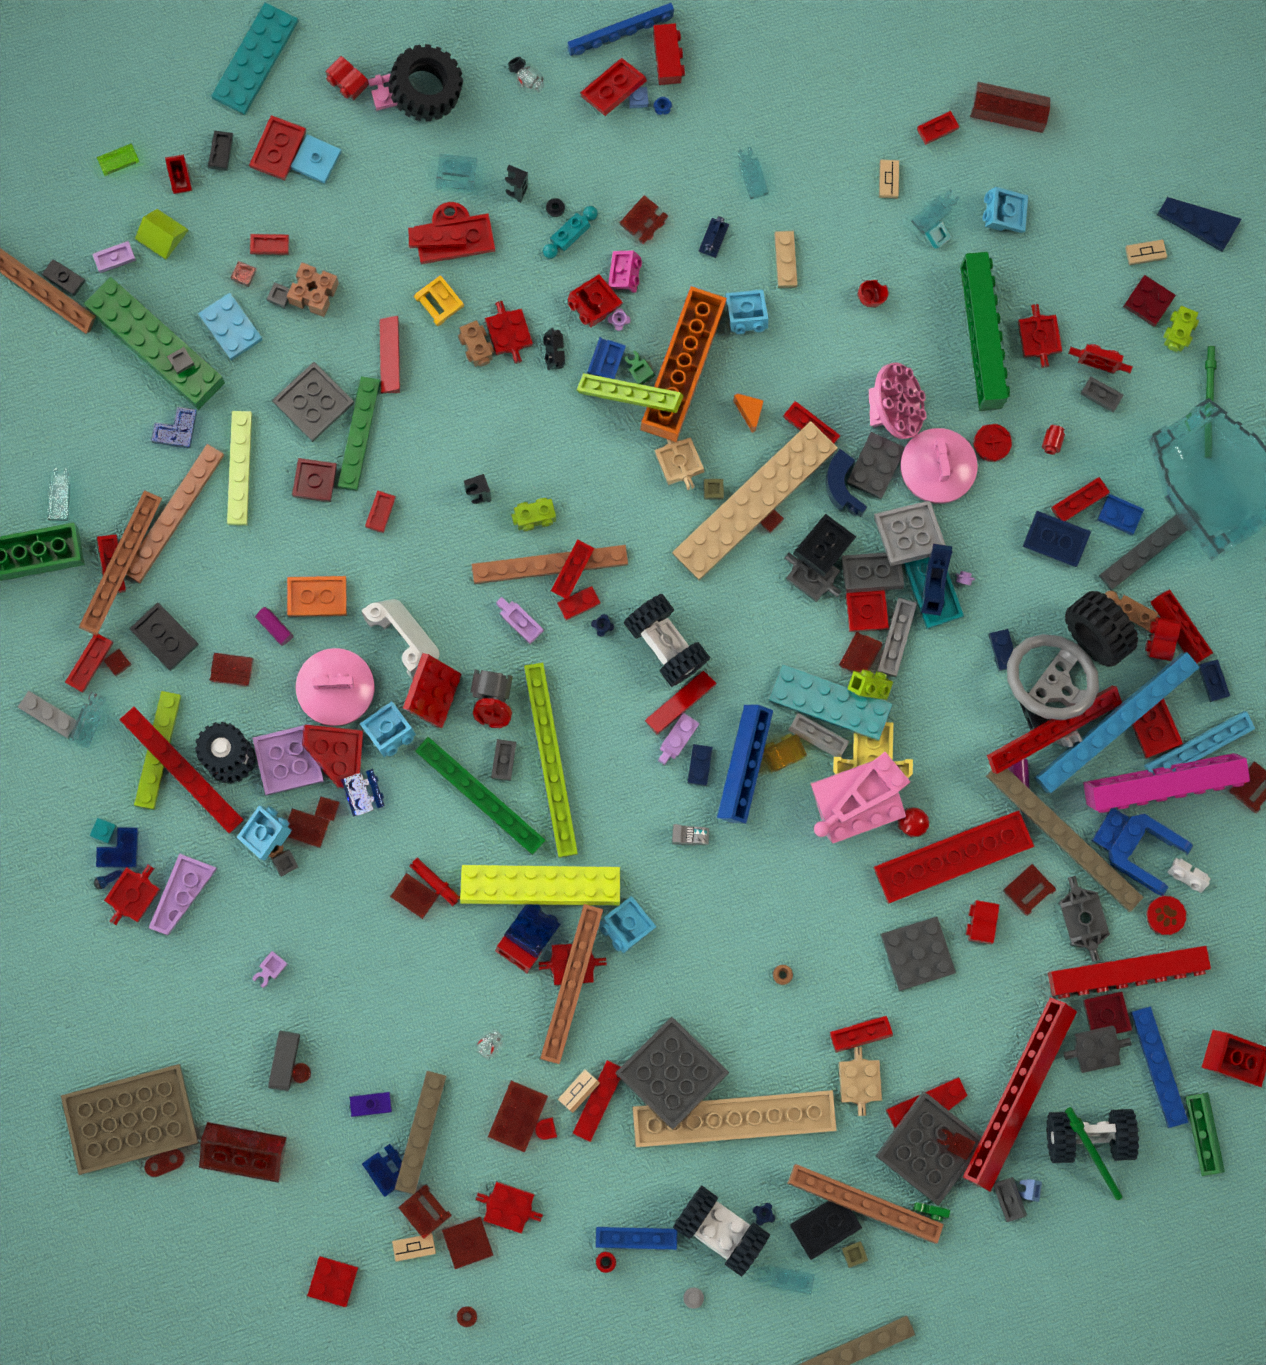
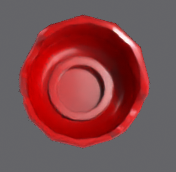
(872, 293)
(915, 822)

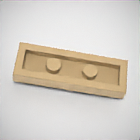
(785, 259)

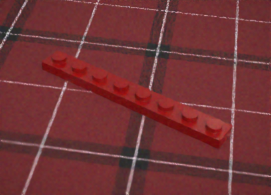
(1051, 732)
(181, 770)

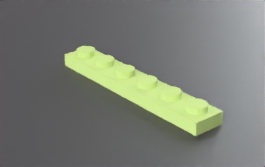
(239, 468)

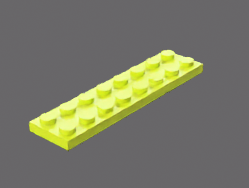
(540, 885)

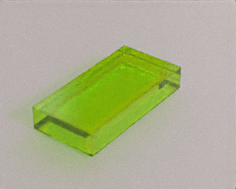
(118, 159)

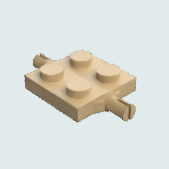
(679, 462)
(860, 1081)

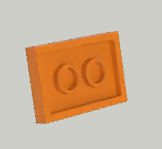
(317, 596)

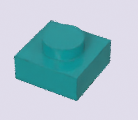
(938, 235)
(103, 830)

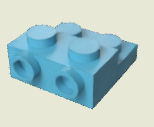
(1005, 210)
(747, 311)
(388, 729)
(264, 831)
(626, 925)

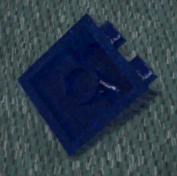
(532, 929)

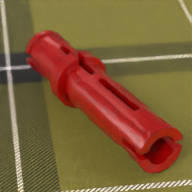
(442, 888)

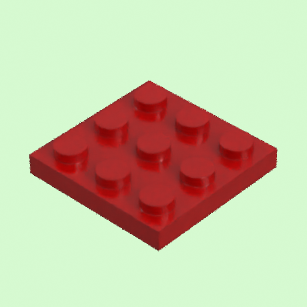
(432, 690)

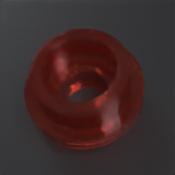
(301, 1073)
(467, 1309)

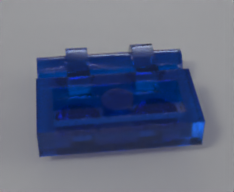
(357, 792)
(381, 1173)

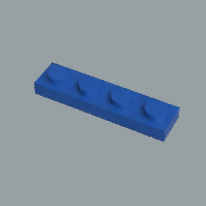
(636, 1238)

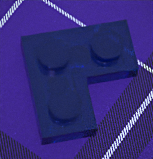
(178, 434)
(124, 854)

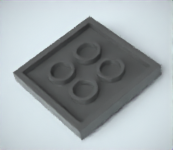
(313, 401)
(918, 953)

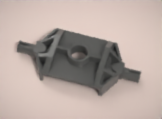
(1081, 934)

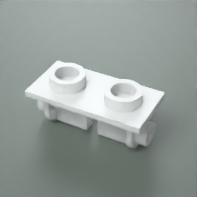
(1181, 871)

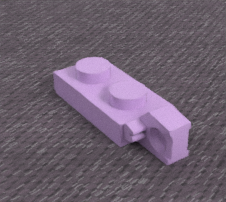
(519, 620)
(678, 738)

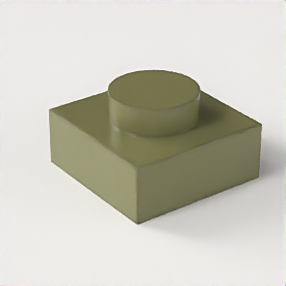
(713, 489)
(854, 1254)

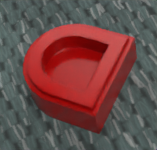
(546, 1129)

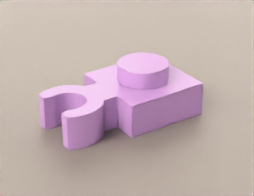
(271, 966)

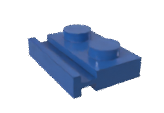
(606, 359)
(1120, 514)

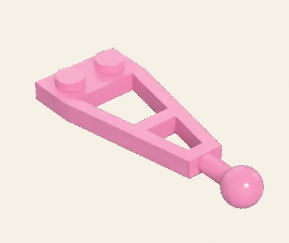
(888, 773)

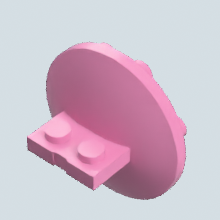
(897, 401)
(938, 465)
(335, 687)

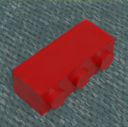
(668, 54)

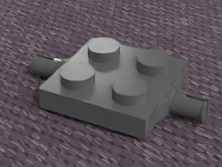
(809, 580)
(1097, 1049)

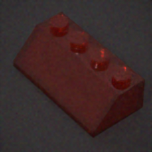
(1010, 107)
(242, 1152)

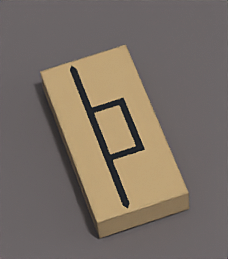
(889, 179)
(1146, 252)
(578, 1091)
(413, 1247)

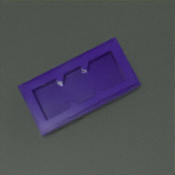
(370, 1104)

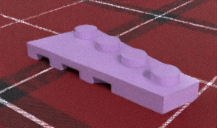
(182, 888)

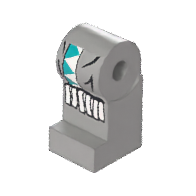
(690, 835)

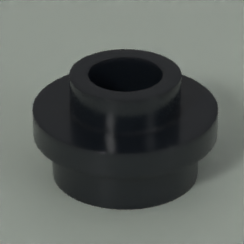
(516, 64)
(555, 212)

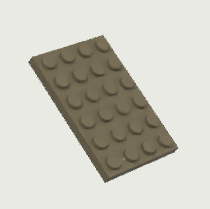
(129, 1119)

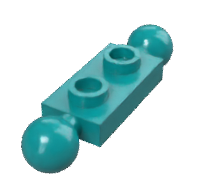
(570, 232)

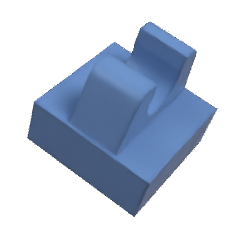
(1032, 1191)

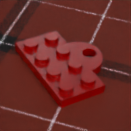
(478, 234)

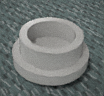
(693, 1298)

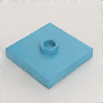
(316, 159)

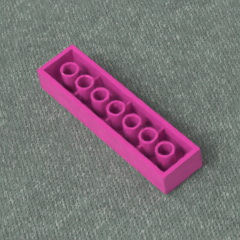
(1144, 786)

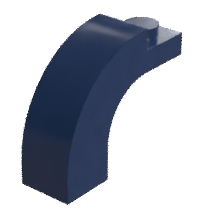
(836, 486)
(935, 579)

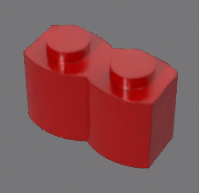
(347, 78)
(1163, 638)
(982, 922)

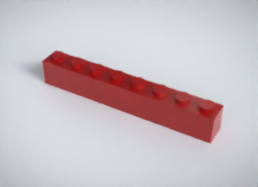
(1130, 970)

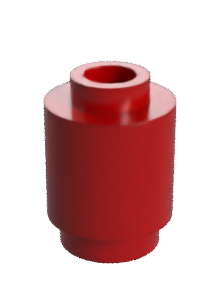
(1053, 439)
(605, 1269)

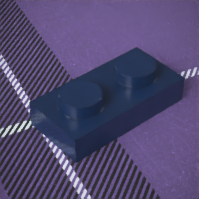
(1001, 647)
(1214, 680)
(699, 765)

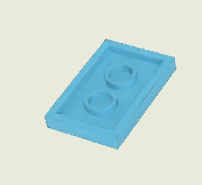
(230, 326)

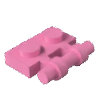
(381, 96)

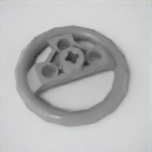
(1053, 681)

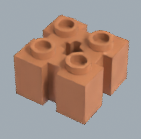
(317, 299)

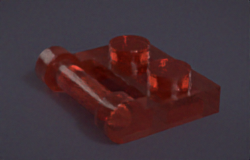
(1243, 793)
(1024, 884)
(419, 1216)

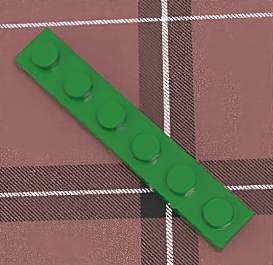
(359, 433)

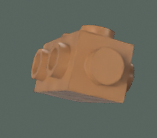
(478, 349)

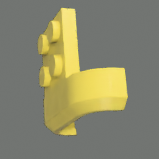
(868, 750)

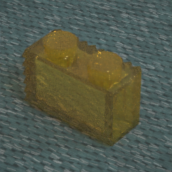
(783, 753)

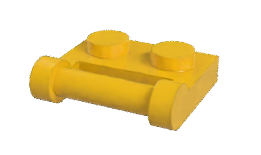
(443, 296)

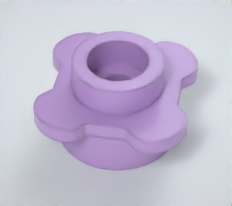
(619, 324)
(964, 578)

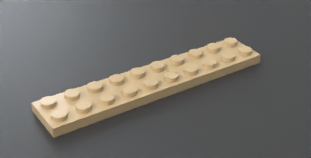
(754, 500)
(740, 1119)

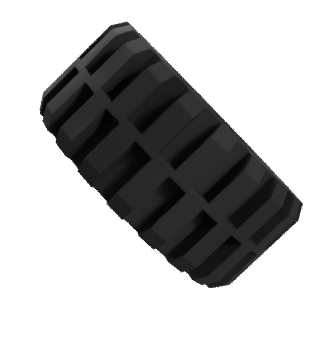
(431, 61)
(1101, 628)

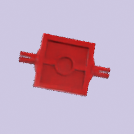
(508, 331)
(1039, 336)
(1100, 359)
(132, 894)
(559, 960)
(509, 1207)

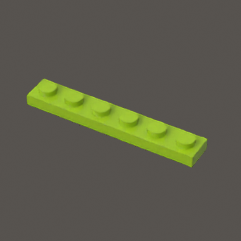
(630, 393)
(152, 768)

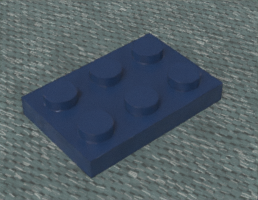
(1056, 538)

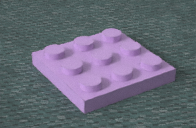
(285, 762)

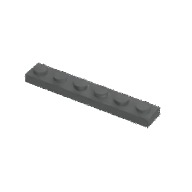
(1143, 552)

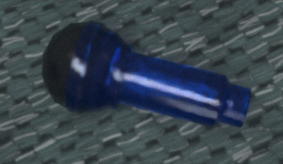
(102, 881)

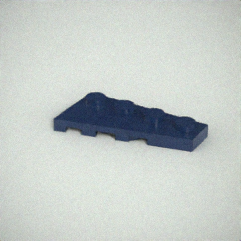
(1203, 223)

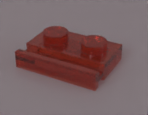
(860, 653)
(231, 669)
(307, 828)
(414, 896)

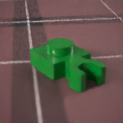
(641, 370)
(935, 1212)

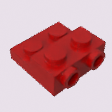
(593, 301)

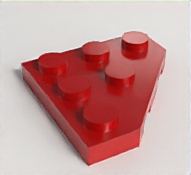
(334, 750)

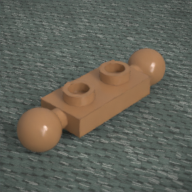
(1136, 612)

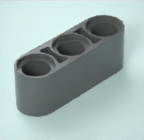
(284, 1060)

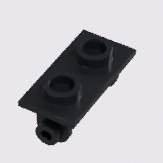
(552, 340)

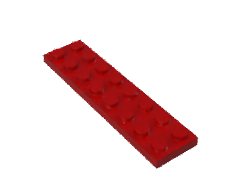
(953, 857)

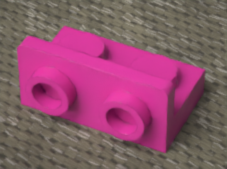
(625, 270)

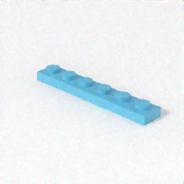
(1205, 743)

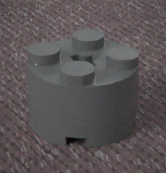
(491, 685)

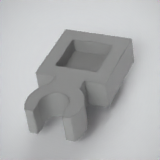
(1069, 739)

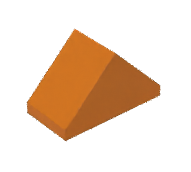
(749, 408)

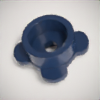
(602, 620)
(763, 1219)

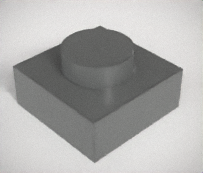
(278, 295)
(180, 360)
(284, 862)

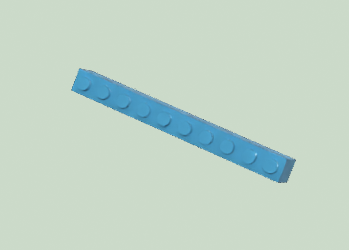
(1116, 722)

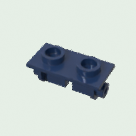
(714, 237)

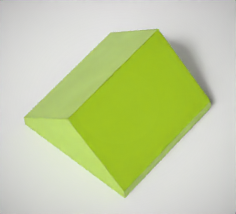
(160, 233)

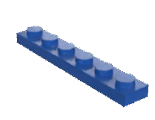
(615, 31)
(1159, 1067)

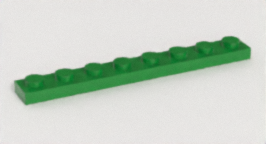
(480, 796)

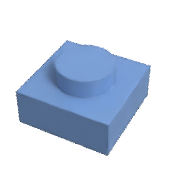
(639, 98)

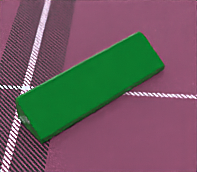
(1205, 1134)

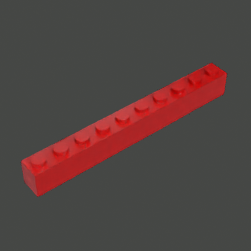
(1020, 1094)

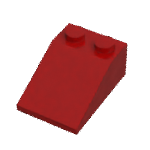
(1235, 1058)

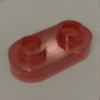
(164, 1163)

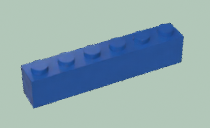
(745, 764)

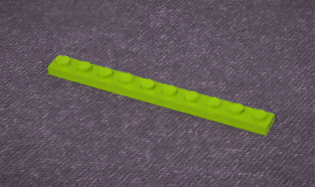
(550, 760)

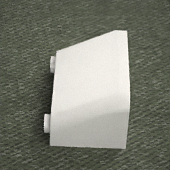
(393, 612)

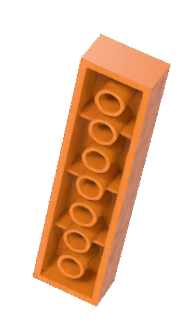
(685, 360)

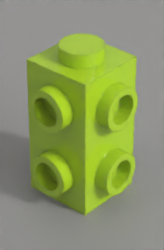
(1178, 334)
(528, 516)
(870, 684)

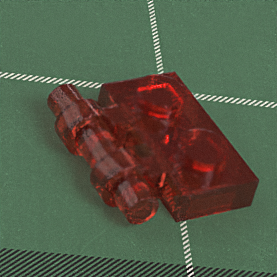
(639, 215)

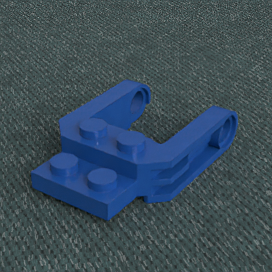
(1122, 834)

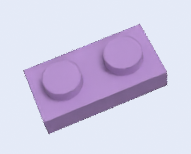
(114, 257)

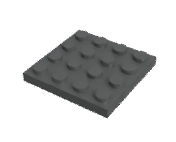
(672, 1073)
(917, 1155)

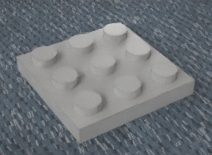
(909, 532)

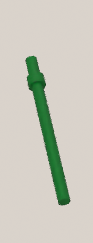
(1210, 366)
(1078, 1126)

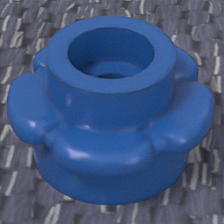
(662, 101)

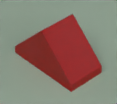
(178, 173)

